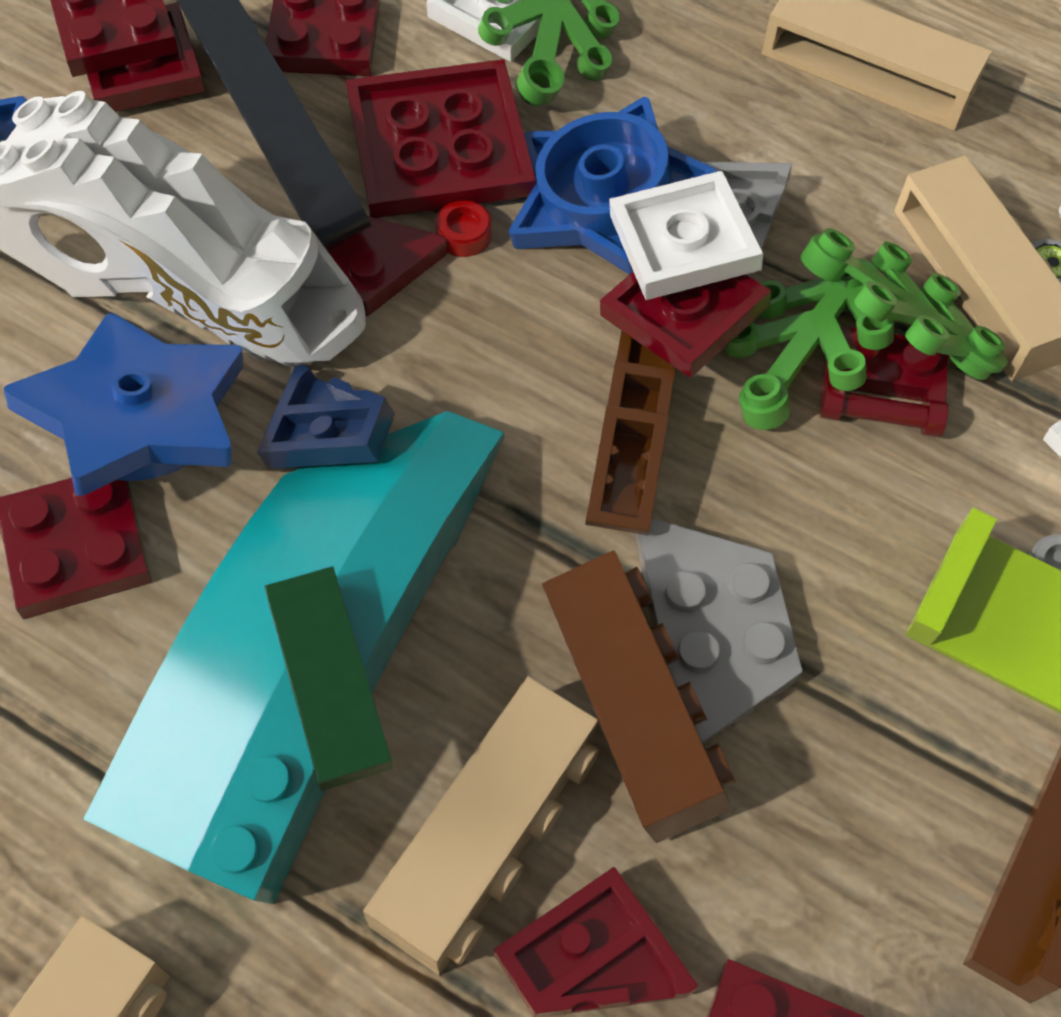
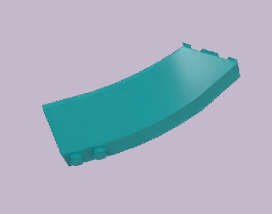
(217, 748)

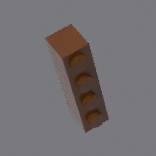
(636, 698)

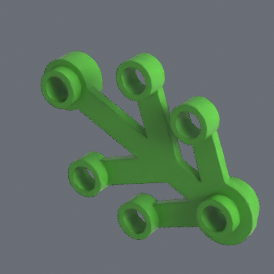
(553, 15)
(899, 299)
(765, 396)

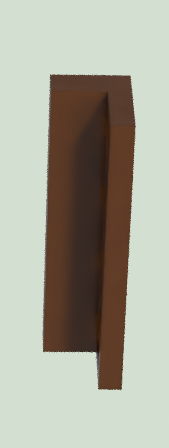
(1022, 926)

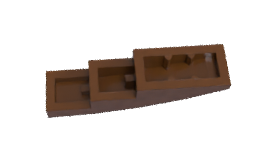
(631, 440)

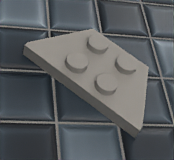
(723, 619)

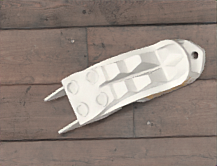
(170, 232)

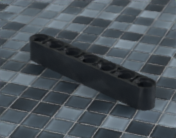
(277, 120)

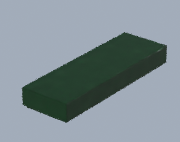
(328, 679)

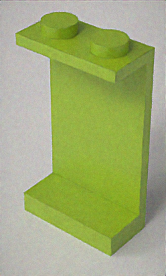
(995, 612)

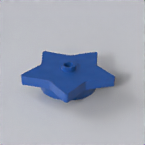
(586, 167)
(132, 405)

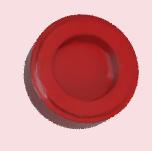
(465, 227)

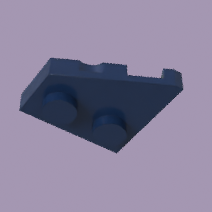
(325, 424)

